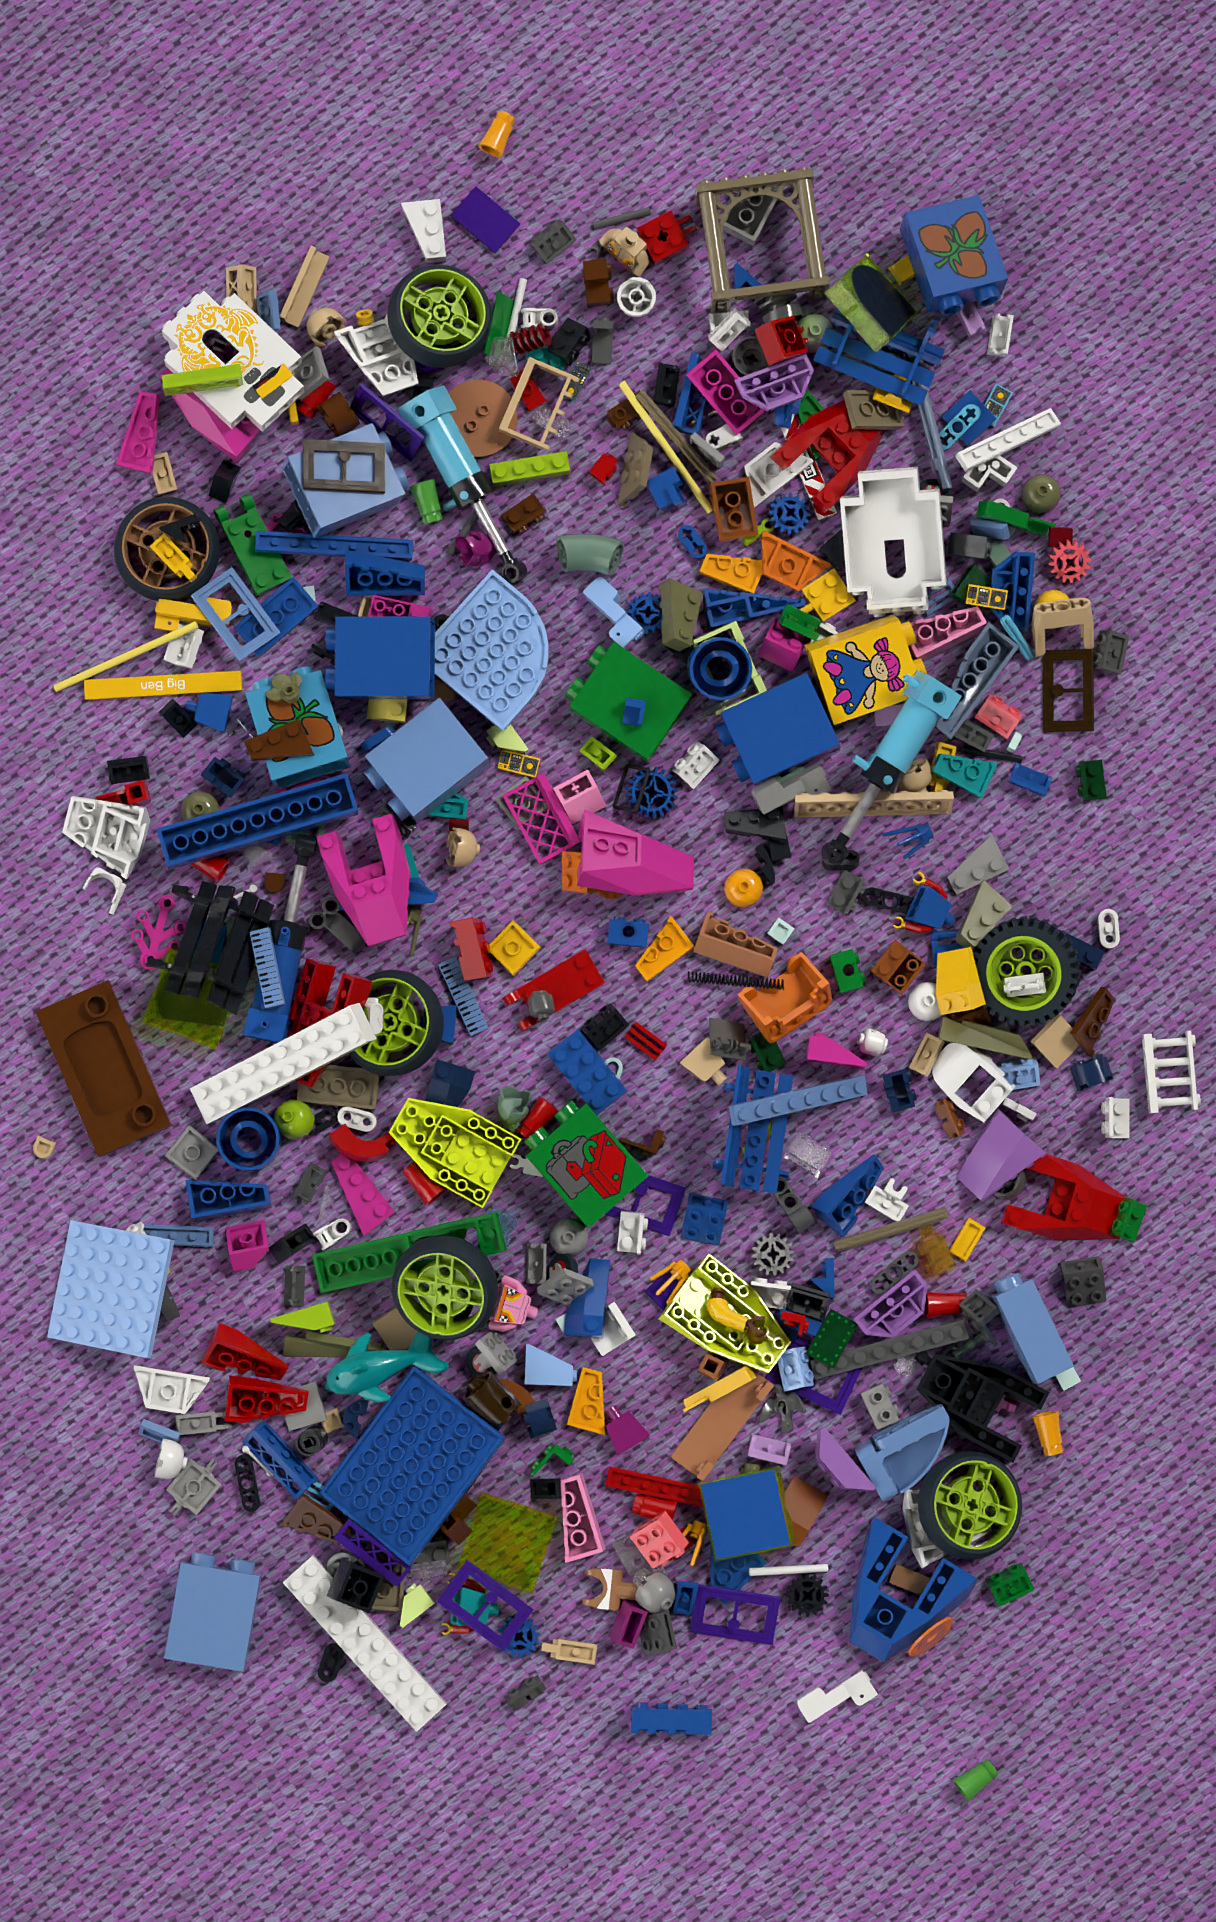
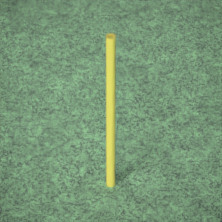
(665, 446)
(126, 656)

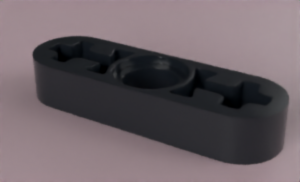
(886, 893)
(244, 1499)

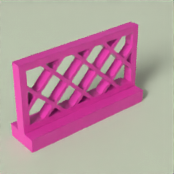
(557, 811)

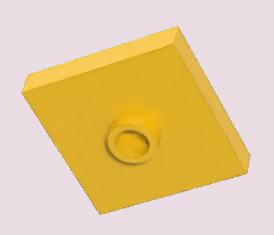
(513, 948)

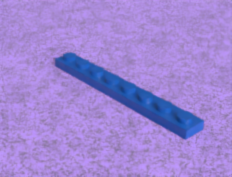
(332, 545)

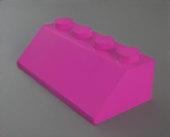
(716, 383)

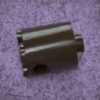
(490, 1399)

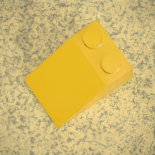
(958, 982)

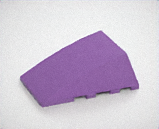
(998, 1156)

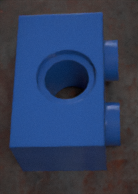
(616, 936)

